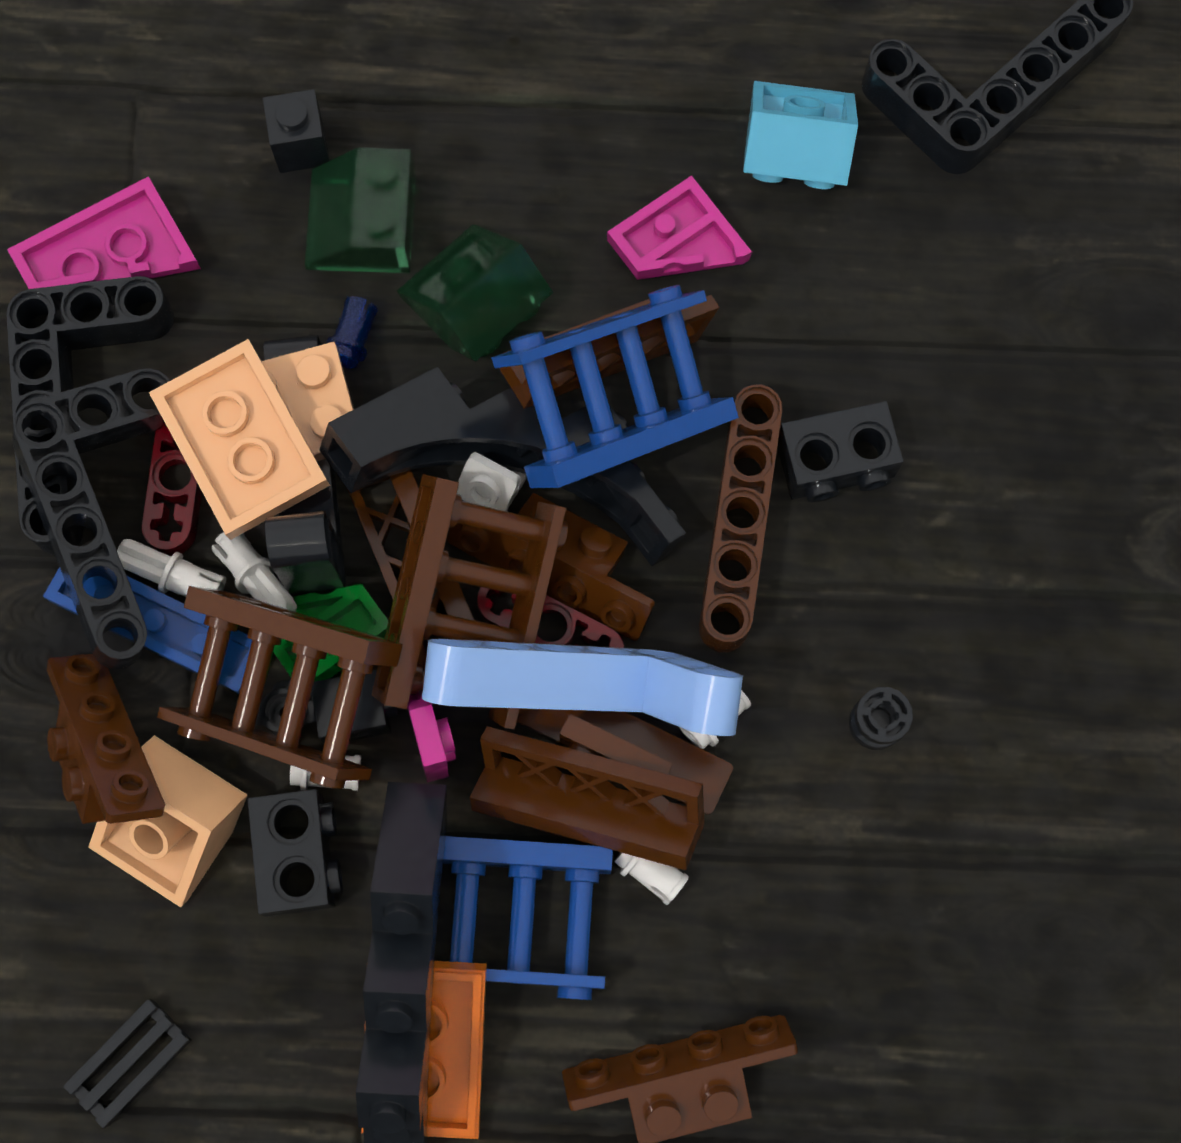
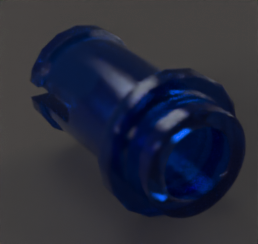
(353, 331)

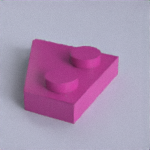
(678, 235)
(432, 738)

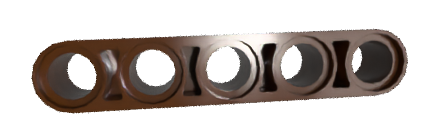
(750, 494)

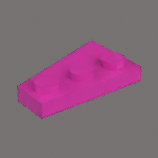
(109, 240)

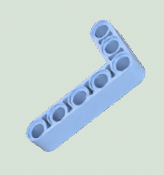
(583, 678)

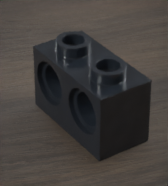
(833, 439)
(277, 856)

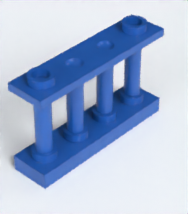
(608, 441)
(526, 864)

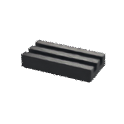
(91, 1099)

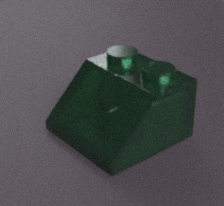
(362, 212)
(477, 291)

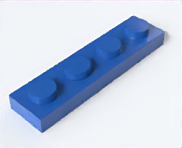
(171, 628)

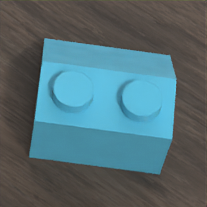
(800, 135)

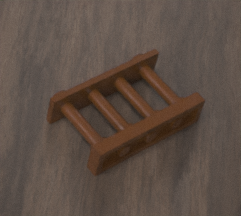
(428, 563)
(311, 641)

